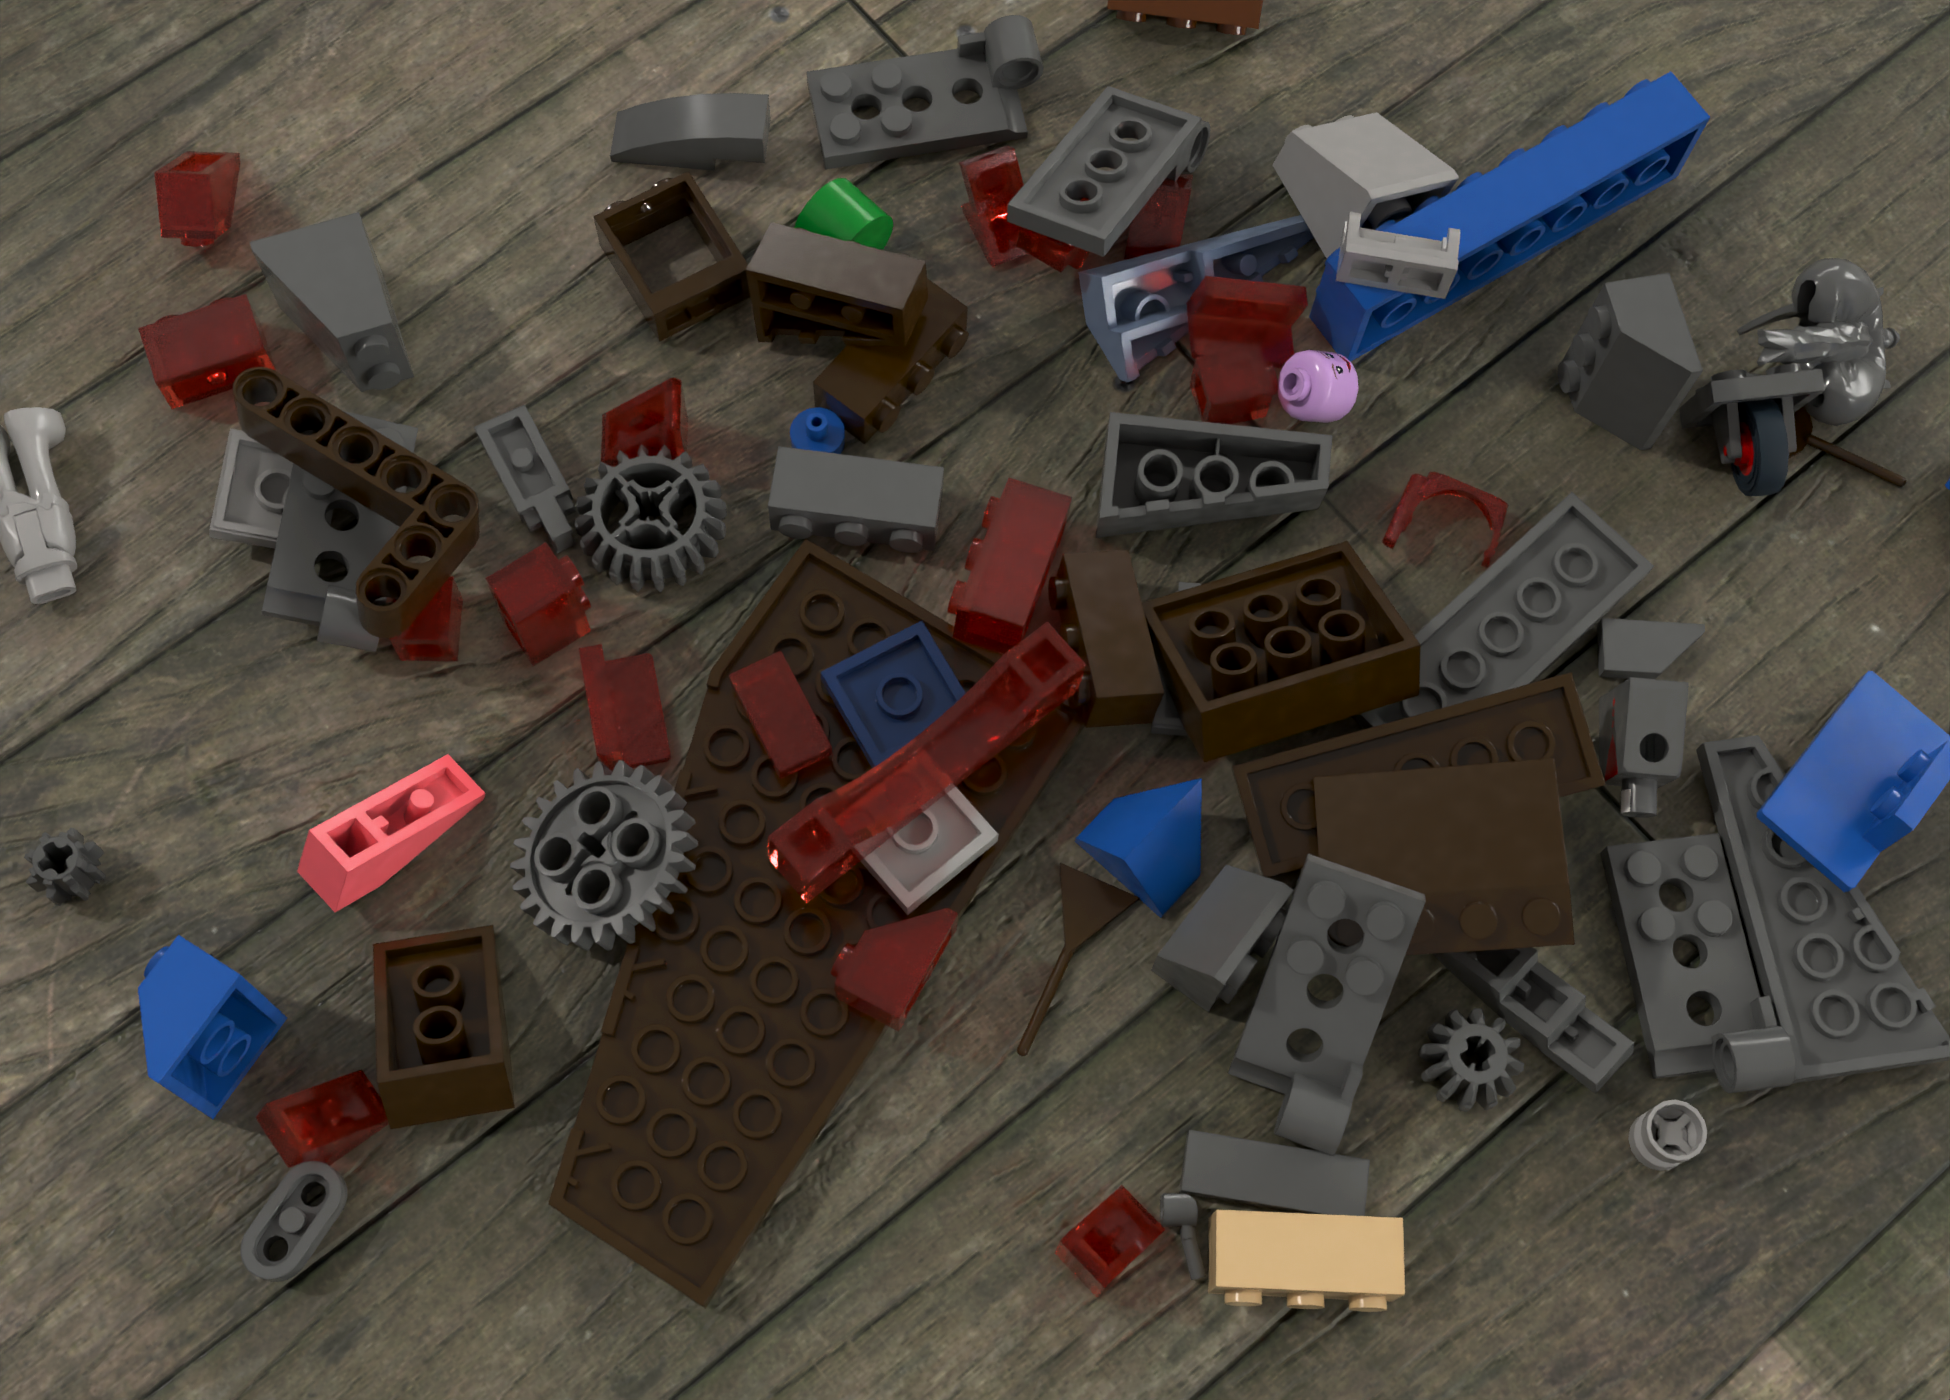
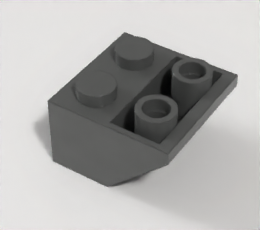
(1215, 941)

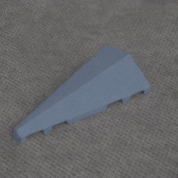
(1140, 302)

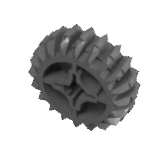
(651, 488)

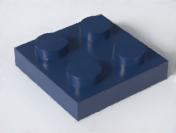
(892, 691)

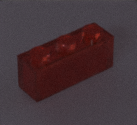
(1009, 566)

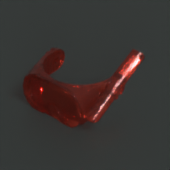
(1435, 484)

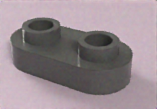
(290, 1218)

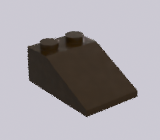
(441, 1027)

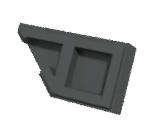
(1642, 646)

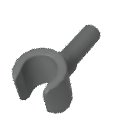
(1182, 1212)

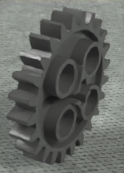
(604, 855)

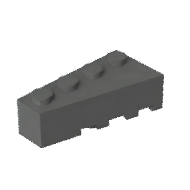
(1205, 472)

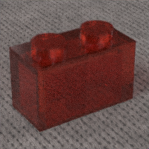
(205, 349)
(541, 602)

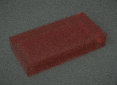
(780, 714)

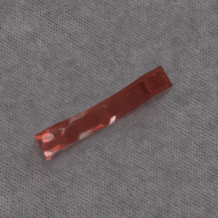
(862, 815)

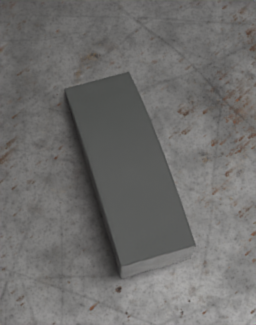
(693, 131)

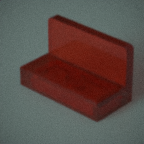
(1244, 313)
(624, 708)

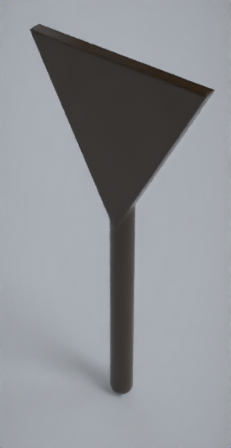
(1086, 909)

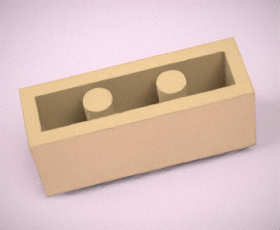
(1306, 1259)

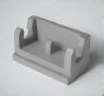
(1397, 260)

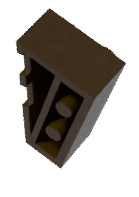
(833, 288)

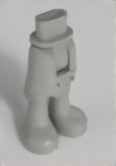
(39, 528)

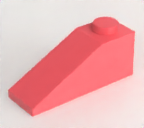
(385, 832)

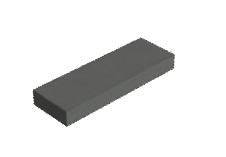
(1273, 1175)

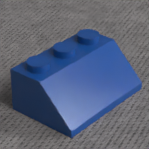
(201, 1025)

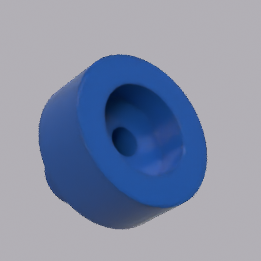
(818, 431)

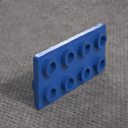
(1860, 782)

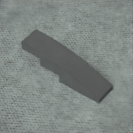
(1543, 1011)

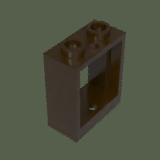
(694, 296)

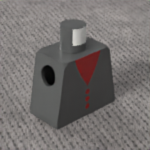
(1642, 740)

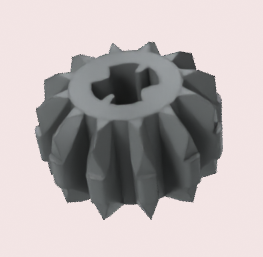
(1487, 1079)

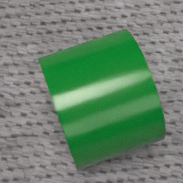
(846, 214)

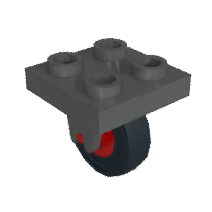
(1754, 421)

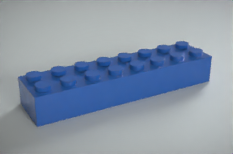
(1524, 207)

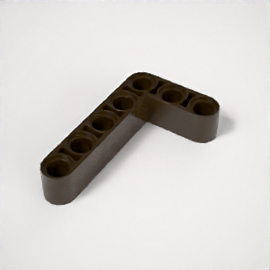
(372, 485)

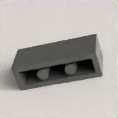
(855, 499)

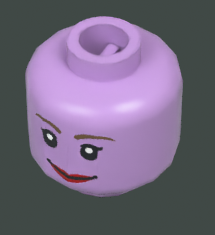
(1317, 386)

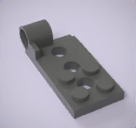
(984, 62)
(1165, 147)
(306, 538)
(1744, 1038)
(1324, 1083)

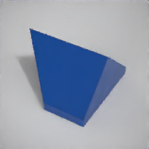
(1150, 842)

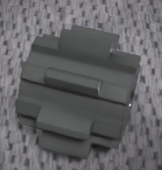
(50, 874)

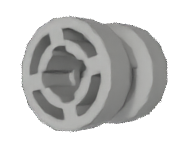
(1677, 1126)

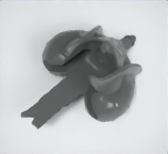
(1836, 333)

